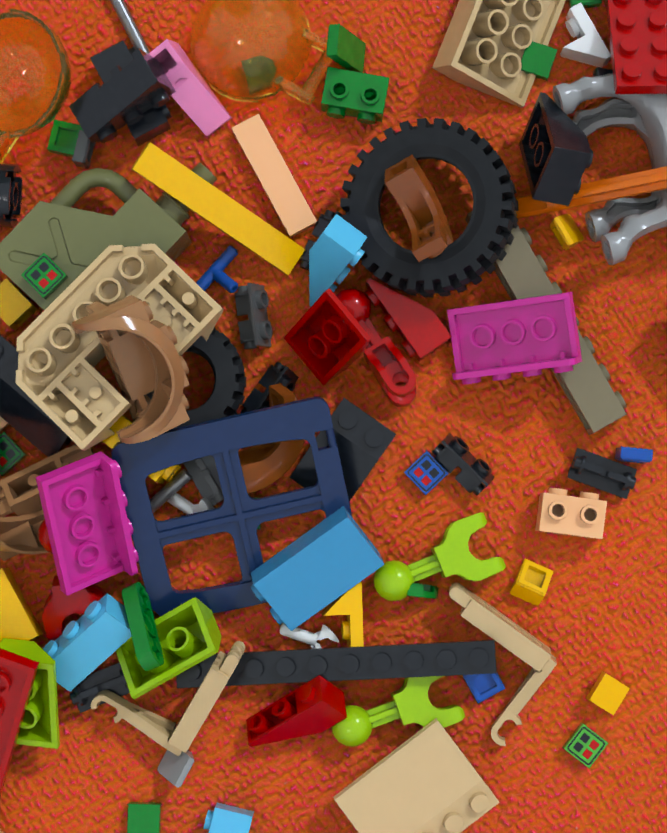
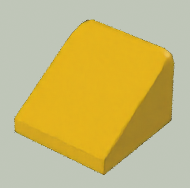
(566, 231)
(531, 582)
(607, 693)

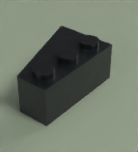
(123, 97)

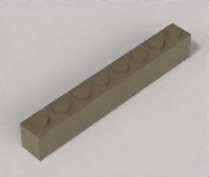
(588, 383)

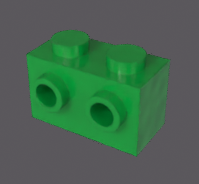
(354, 95)

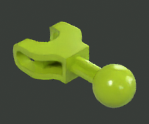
(448, 558)
(408, 704)

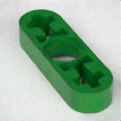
(142, 626)

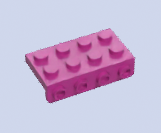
(514, 338)
(87, 522)

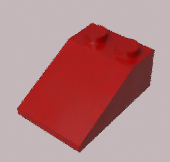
(327, 338)

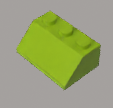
(186, 638)
(41, 718)

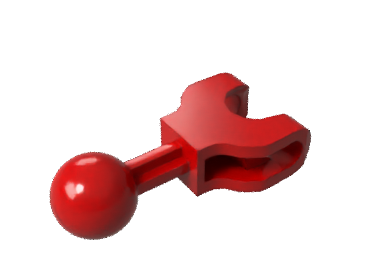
(381, 354)
(58, 604)

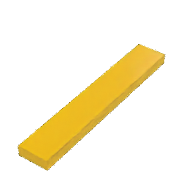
(217, 208)

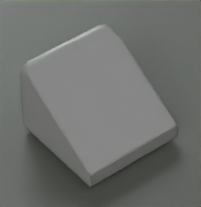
(176, 767)

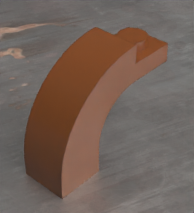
(420, 207)
(269, 462)

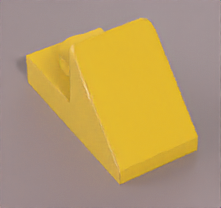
(350, 605)

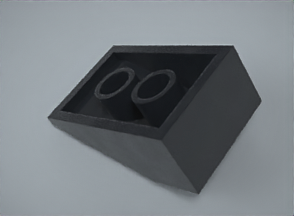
(554, 153)
(359, 442)

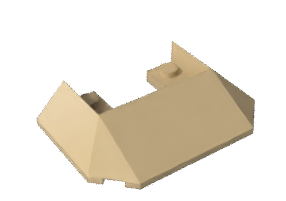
(59, 365)

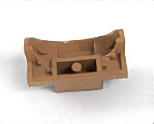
(142, 362)
(21, 495)

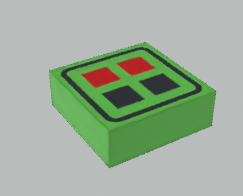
(585, 745)

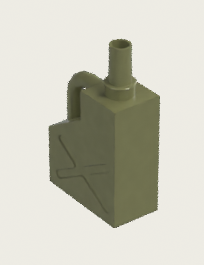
(79, 236)

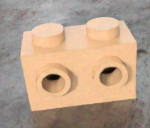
(571, 515)

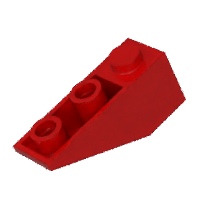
(414, 322)
(298, 714)

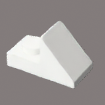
(589, 45)

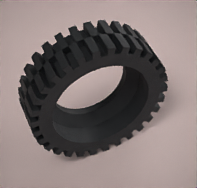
(479, 243)

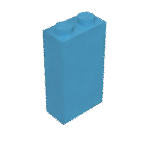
(316, 569)

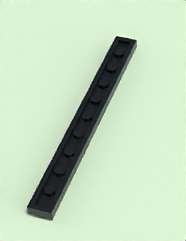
(354, 663)

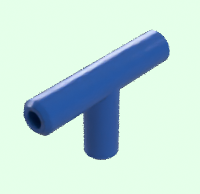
(216, 273)

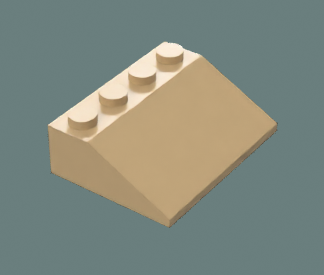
(488, 43)
(418, 789)

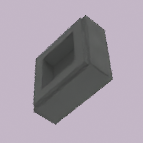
(83, 150)

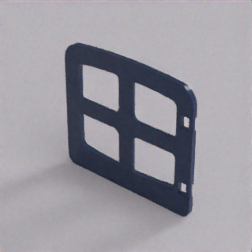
(239, 512)

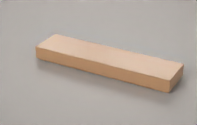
(274, 175)

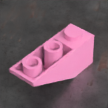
(191, 89)

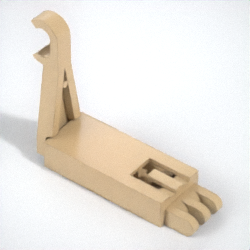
(513, 639)
(163, 730)

